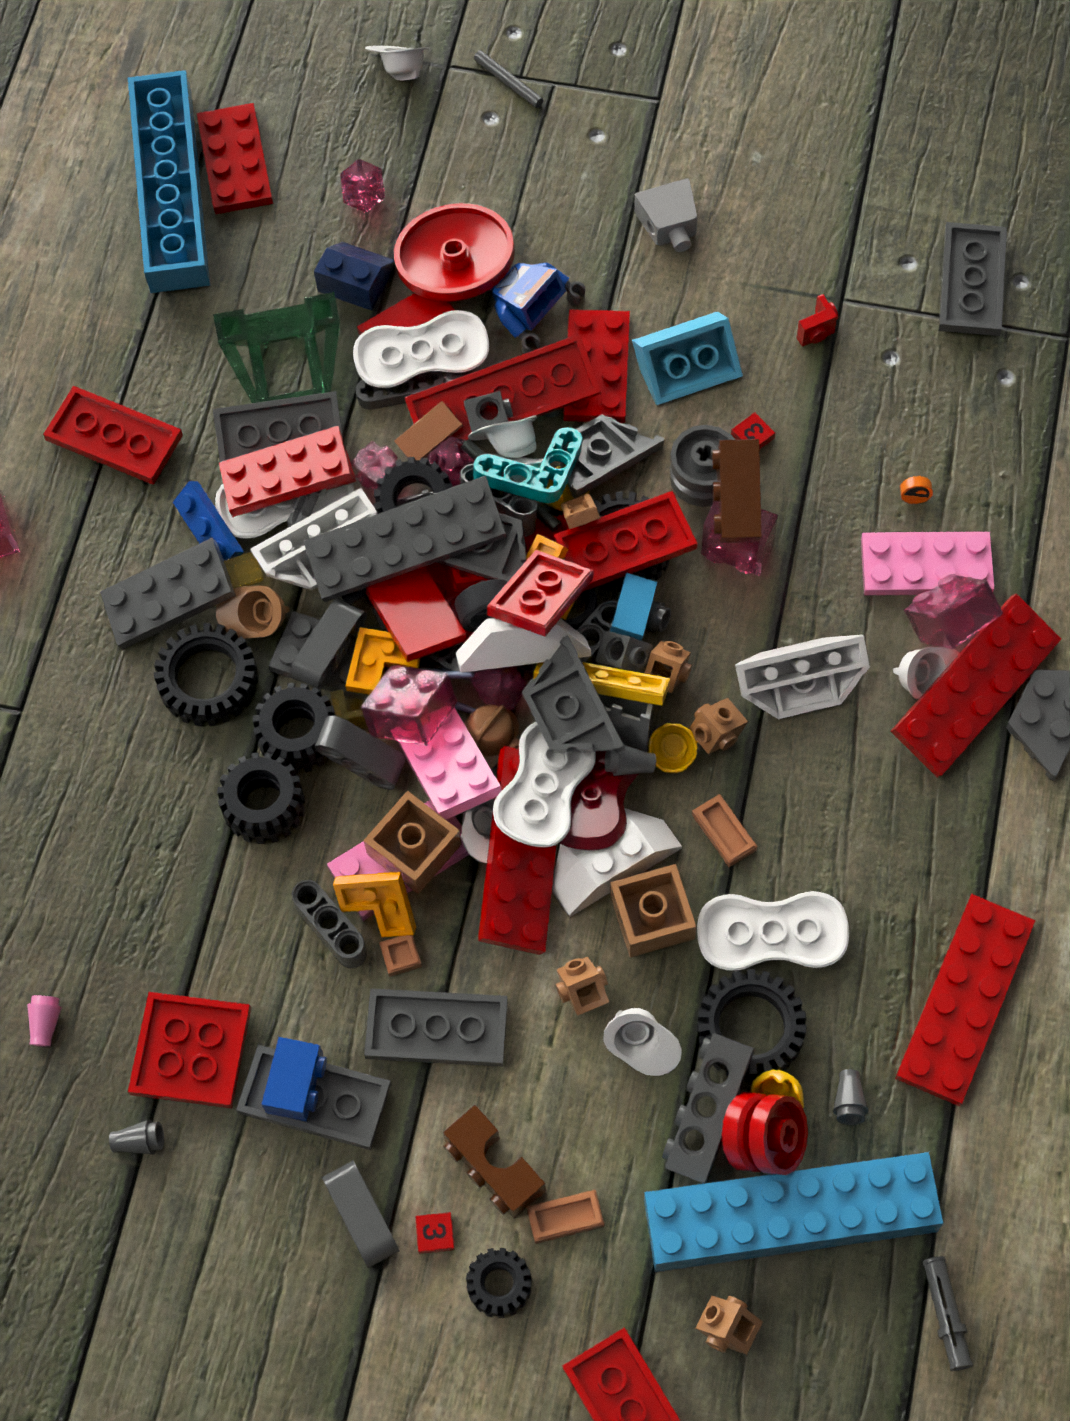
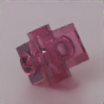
(362, 185)
(450, 458)
(371, 463)
(499, 686)

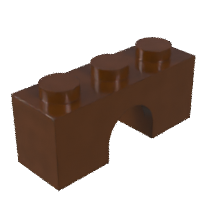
(511, 1186)

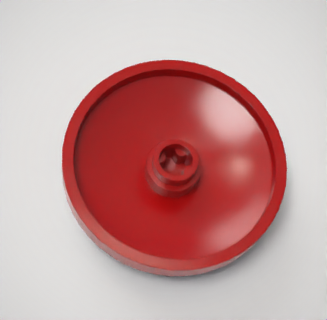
(454, 252)

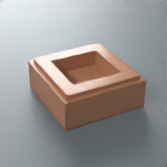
(400, 955)

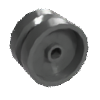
(692, 463)

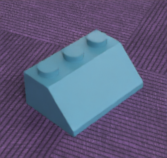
(688, 357)

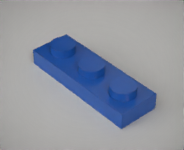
(205, 519)

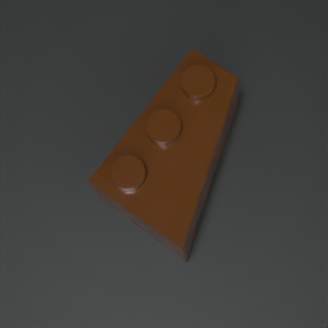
(737, 491)

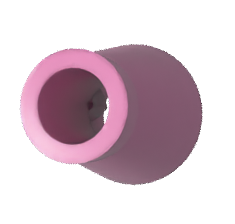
(43, 1017)

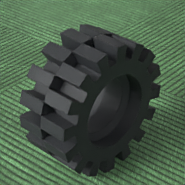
(492, 1261)

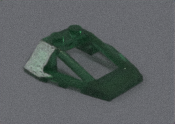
(277, 325)

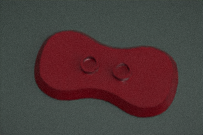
(598, 808)

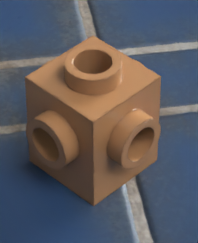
(669, 661)
(717, 725)
(582, 985)
(728, 1325)

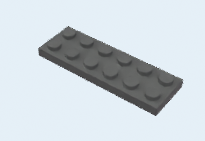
(404, 539)

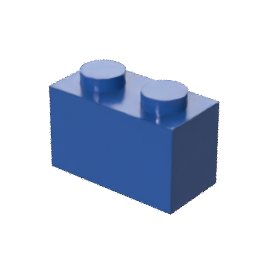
(293, 1079)

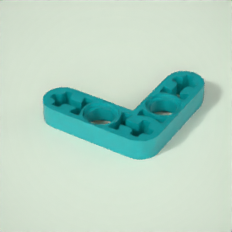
(536, 478)

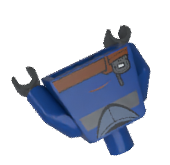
(528, 295)

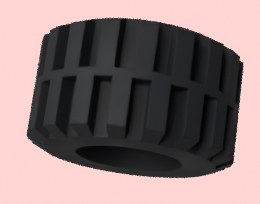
(405, 474)
(282, 707)
(255, 774)

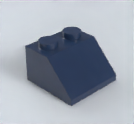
(353, 274)

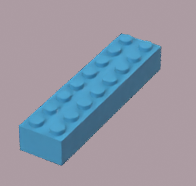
(168, 182)
(792, 1212)

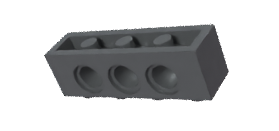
(700, 1163)

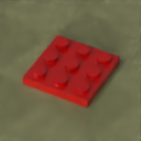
(190, 1050)

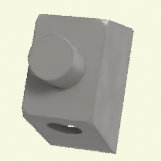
(668, 214)

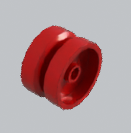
(765, 1133)

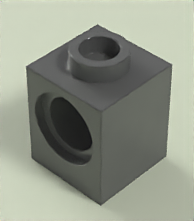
(476, 405)
(623, 652)

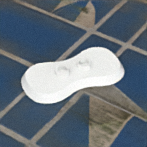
(447, 343)
(263, 520)
(538, 799)
(800, 929)

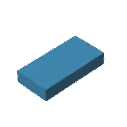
(633, 606)

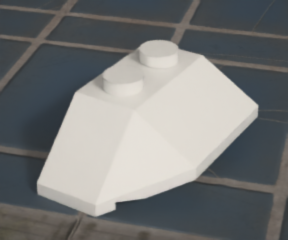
(285, 553)
(506, 645)
(803, 675)
(586, 874)

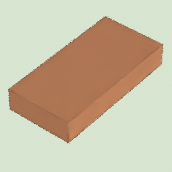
(428, 432)
(724, 830)
(565, 1216)

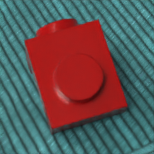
(820, 325)

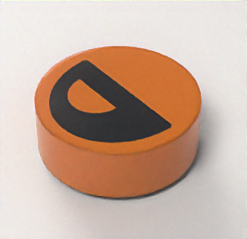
(916, 490)

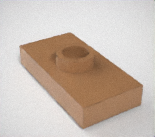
(579, 511)

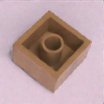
(413, 841)
(652, 910)

